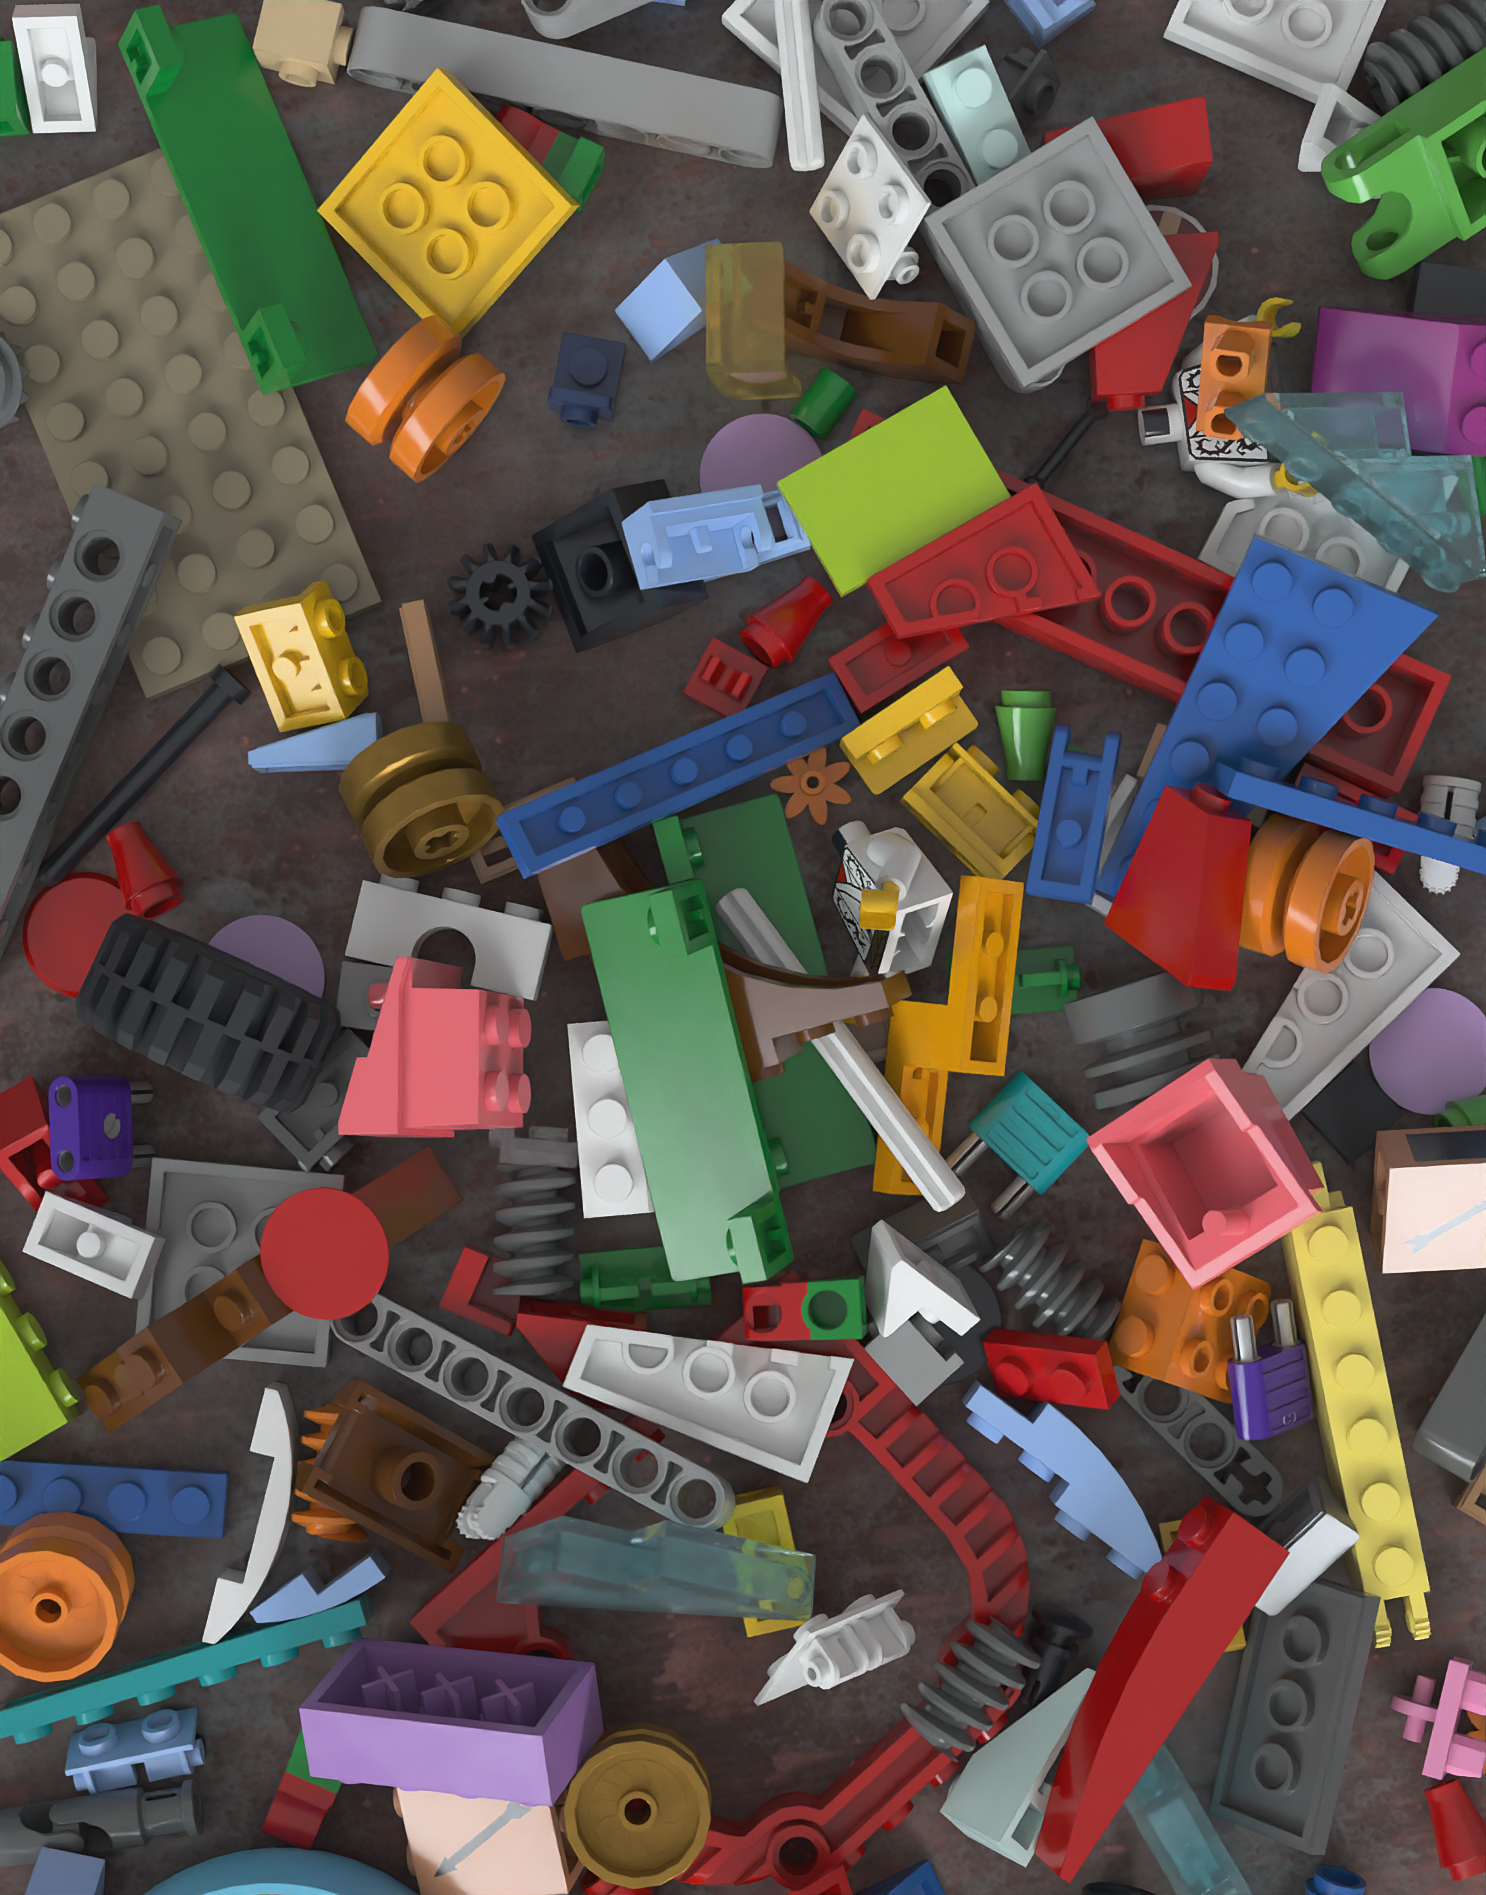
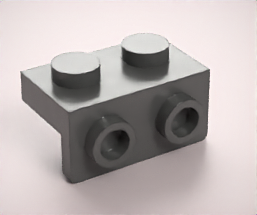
(313, 1128)

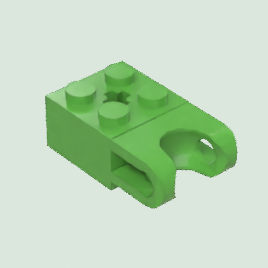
(1424, 165)

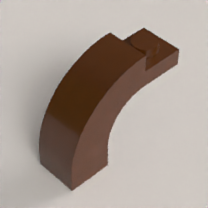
(875, 335)

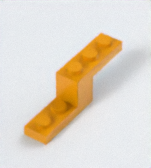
(965, 1033)

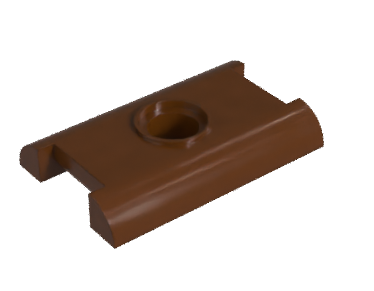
(364, 1465)

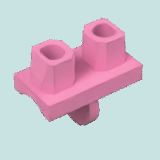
(1447, 1749)

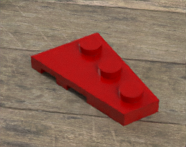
(985, 571)

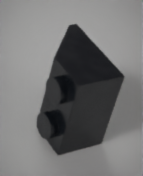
(596, 575)

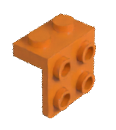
(1180, 1330)

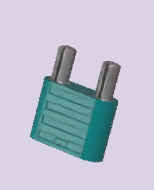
(1028, 1135)

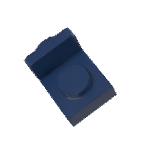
(586, 380)

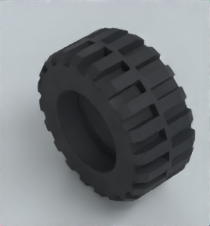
(207, 1014)

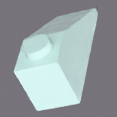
(1010, 1779)

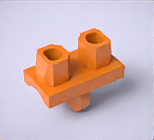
(1231, 371)

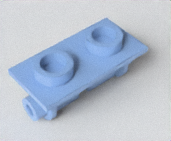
(106, 1753)

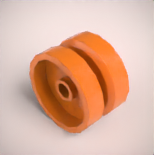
(425, 398)
(1305, 892)
(61, 1595)

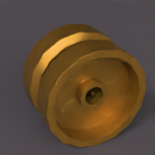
(420, 799)
(632, 1845)

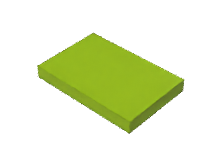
(892, 490)

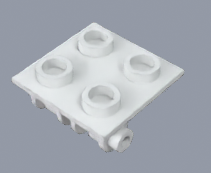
(871, 210)
(841, 1646)

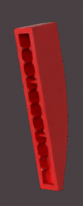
(1152, 1672)

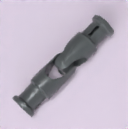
(121, 1820)

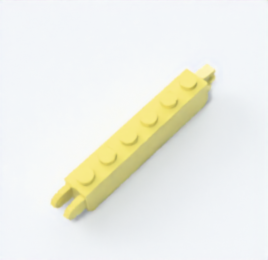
(1356, 1410)

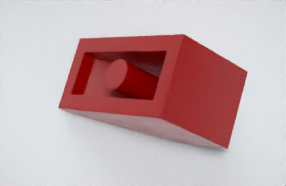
(26, 1148)
(557, 1328)

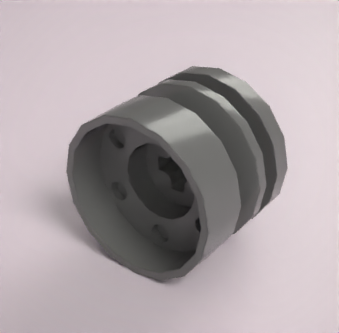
(1140, 1035)

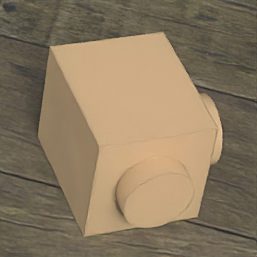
(303, 40)

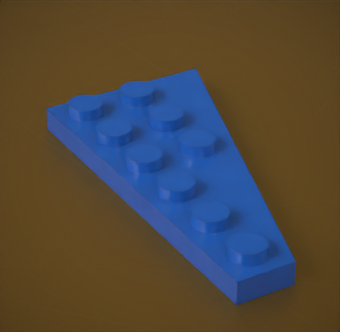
(1271, 677)

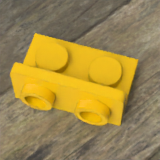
(304, 658)
(909, 732)

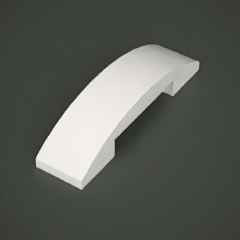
(277, 1437)

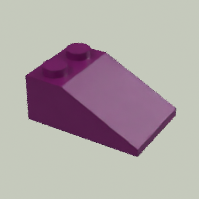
(1424, 355)

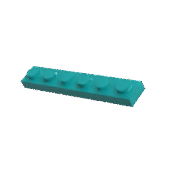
(156, 1676)

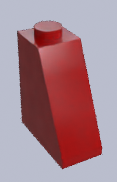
(1159, 147)
(1139, 357)
(1187, 887)

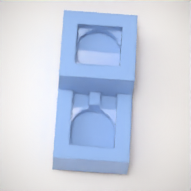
(308, 1594)

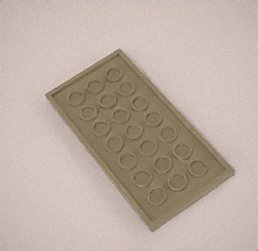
(157, 400)

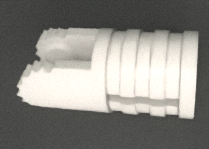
(1435, 874)
(507, 1490)

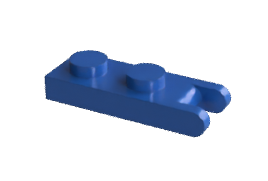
(1073, 819)

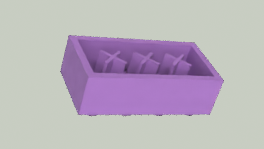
(452, 1721)

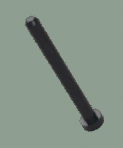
(144, 774)

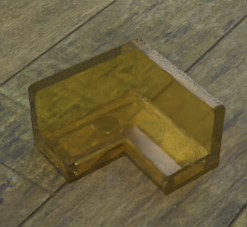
(747, 321)

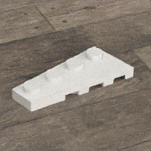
(1343, 1011)
(724, 1394)

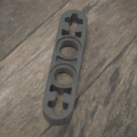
(1177, 1428)

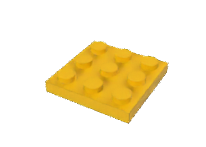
(447, 205)

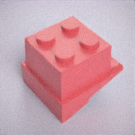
(438, 1058)
(1211, 1168)

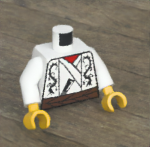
(1230, 466)
(888, 900)

